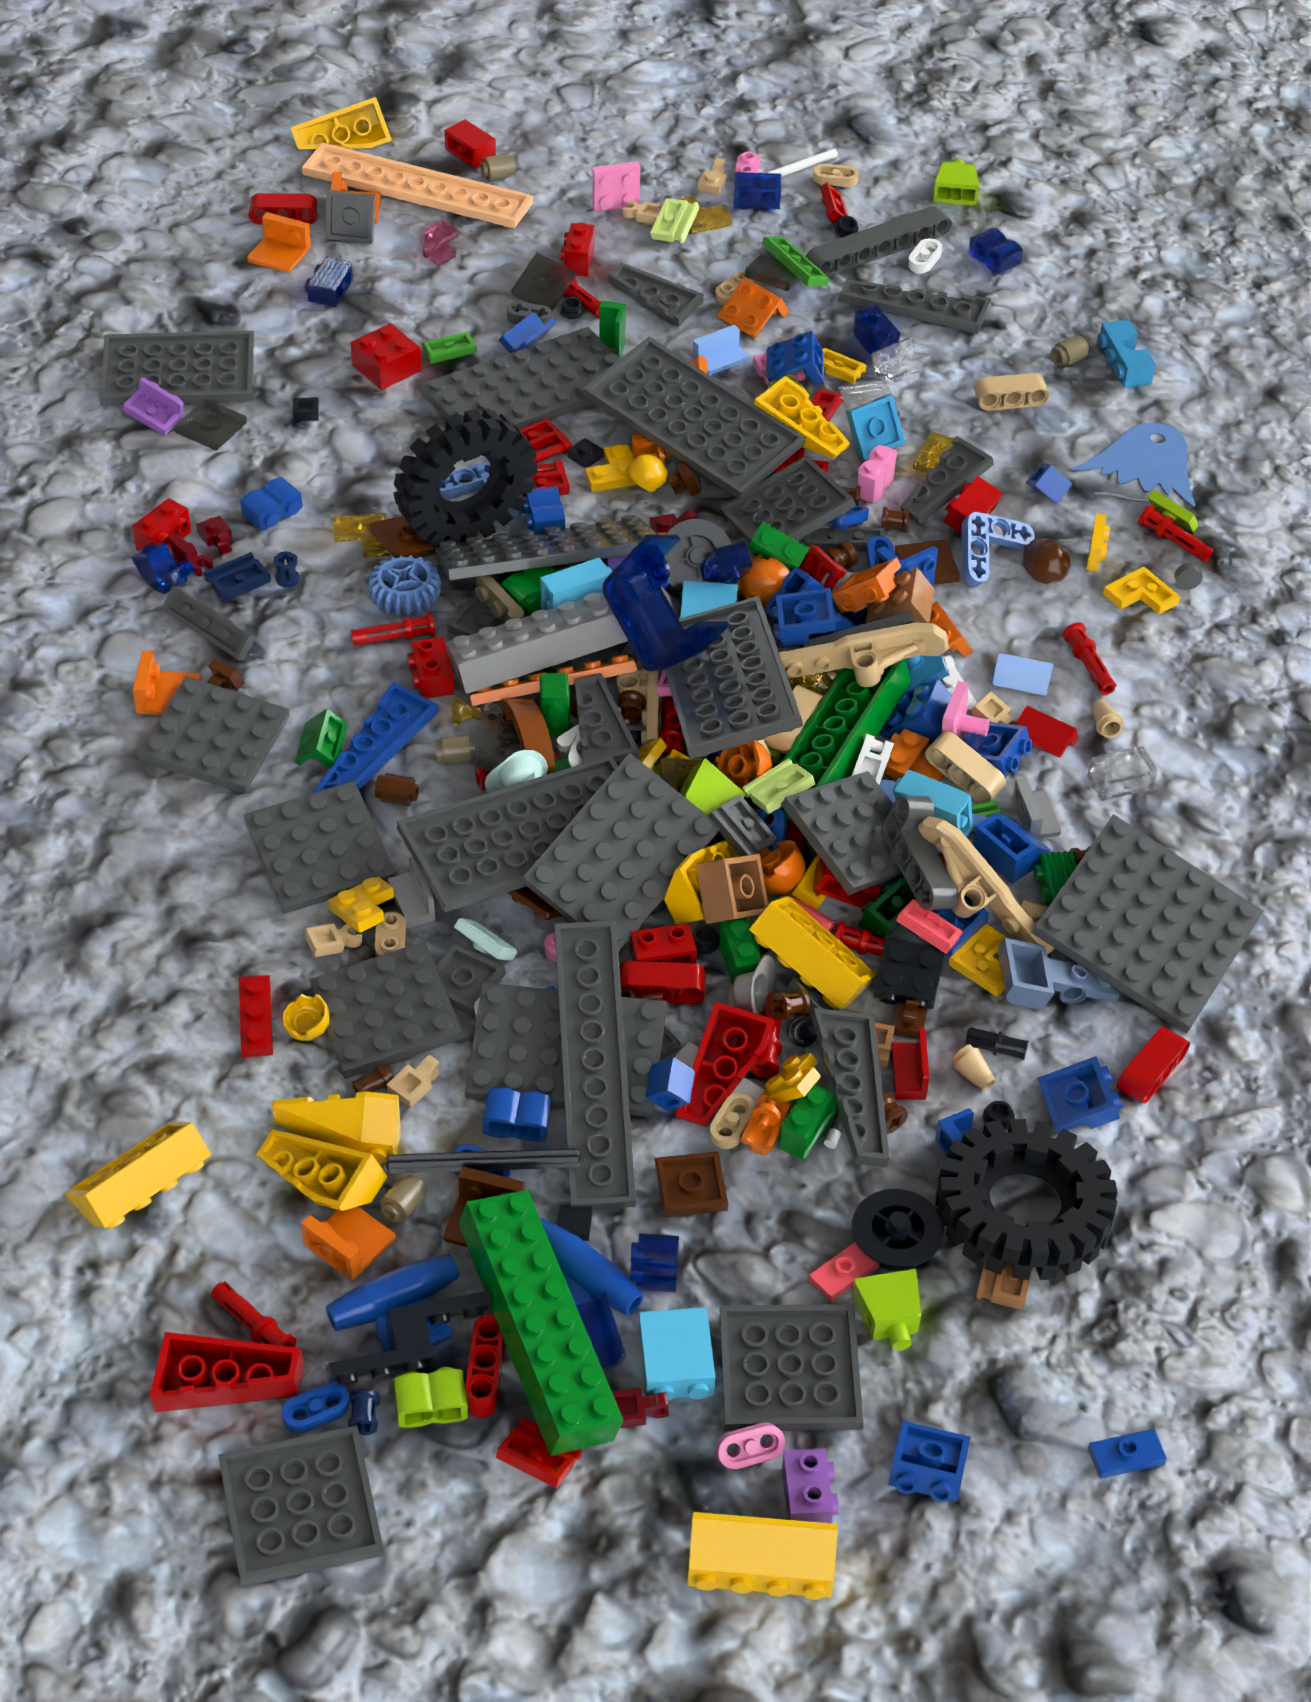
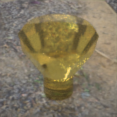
(462, 712)

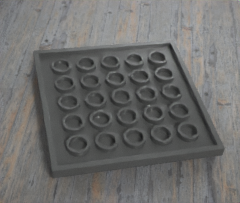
(1148, 923)

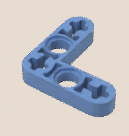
(476, 474)
(983, 537)

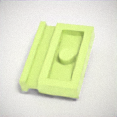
(674, 220)
(776, 784)

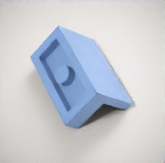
(720, 349)
(1022, 674)

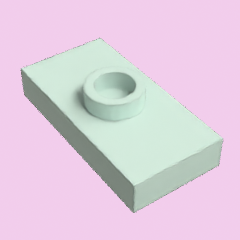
(485, 940)

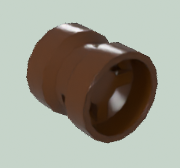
(843, 554)

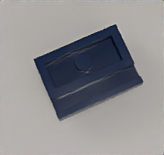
(237, 576)

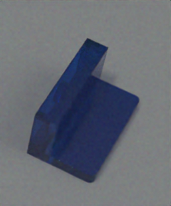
(602, 1331)

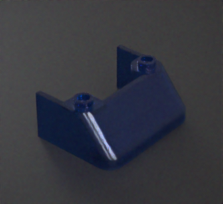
(645, 613)

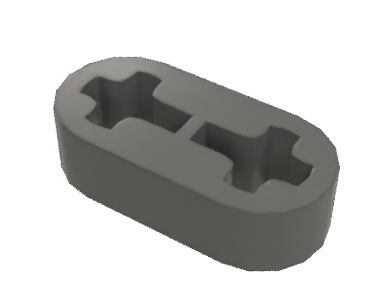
(520, 310)

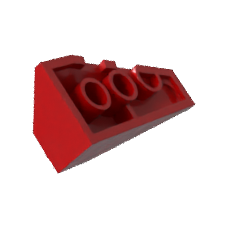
(726, 1054)

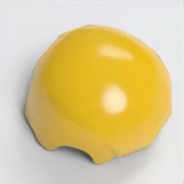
(648, 472)
(304, 1018)

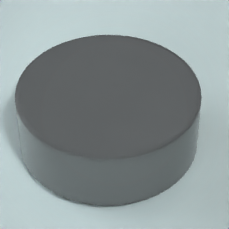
(1188, 576)

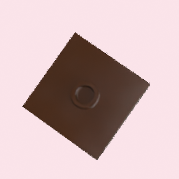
(400, 538)
(946, 567)
(691, 1184)

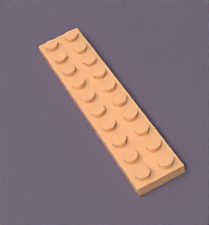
(419, 185)

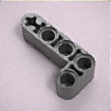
(916, 855)

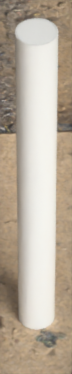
(805, 163)

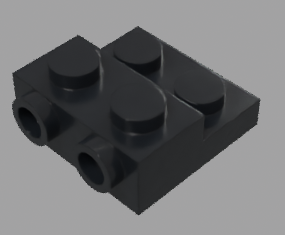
(908, 973)

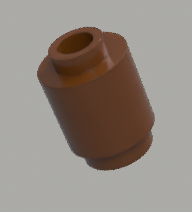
(396, 789)

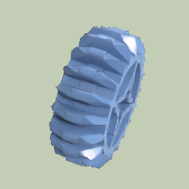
(404, 585)

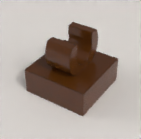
(683, 480)
(224, 675)
(909, 1019)

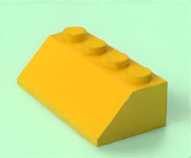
(812, 952)
(139, 1174)
(762, 1555)

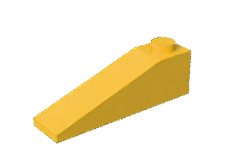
(350, 128)
(792, 407)
(683, 893)
(358, 1123)
(322, 1170)

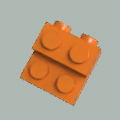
(867, 587)
(909, 754)

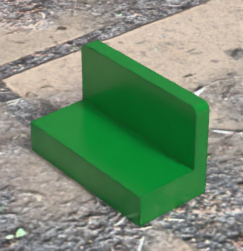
(612, 325)
(322, 739)

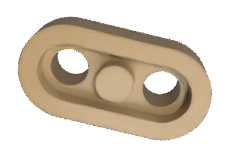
(835, 175)
(727, 288)
(390, 933)
(729, 1122)

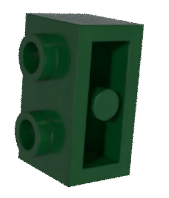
(882, 913)

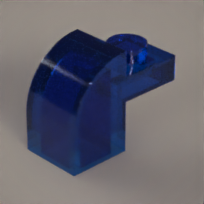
(159, 567)

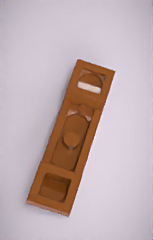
(530, 727)

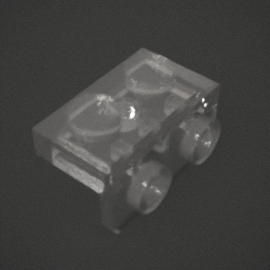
(899, 360)

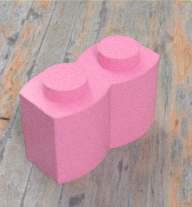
(876, 473)

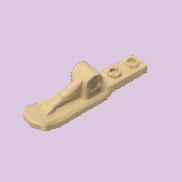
(867, 652)
(645, 683)
(978, 881)

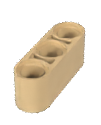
(1011, 391)
(807, 704)
(965, 767)

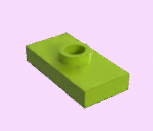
(1172, 509)

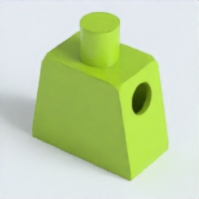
(956, 183)
(709, 787)
(889, 1306)

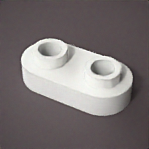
(925, 255)

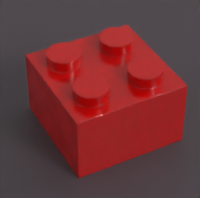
(386, 356)

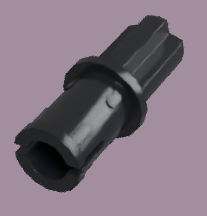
(997, 1043)

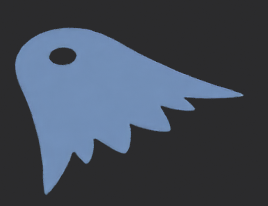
(1153, 463)

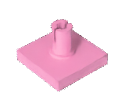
(956, 717)

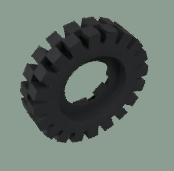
(465, 440)
(1081, 1183)

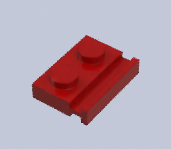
(527, 1452)

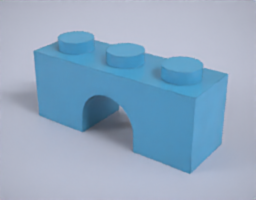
(1118, 344)

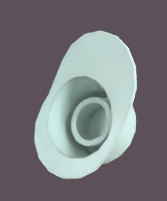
(517, 768)

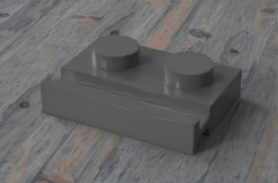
(742, 827)

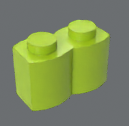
(430, 1397)

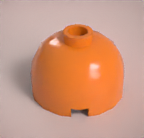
(763, 579)
(744, 763)
(782, 868)

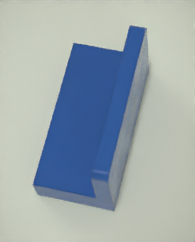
(526, 333)

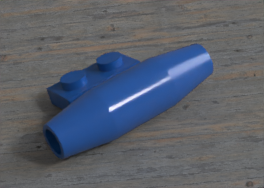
(590, 1272)
(395, 1289)

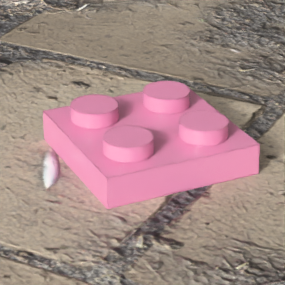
(615, 186)

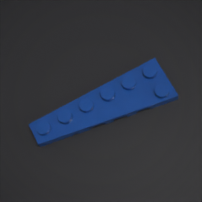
(393, 724)

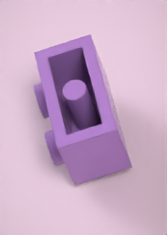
(808, 1486)

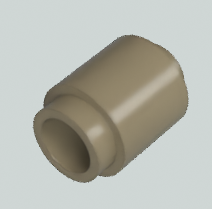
(497, 167)
(1070, 351)
(455, 750)
(403, 1198)

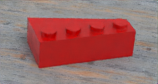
(222, 1372)

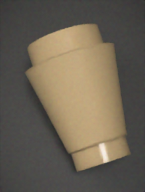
(1106, 719)
(973, 1067)

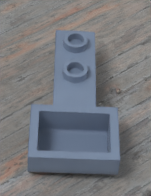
(1034, 977)

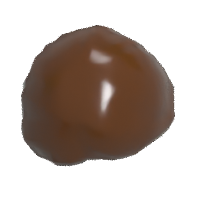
(1046, 560)

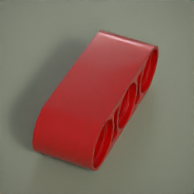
(283, 204)
(677, 981)
(1153, 1065)
(487, 1379)

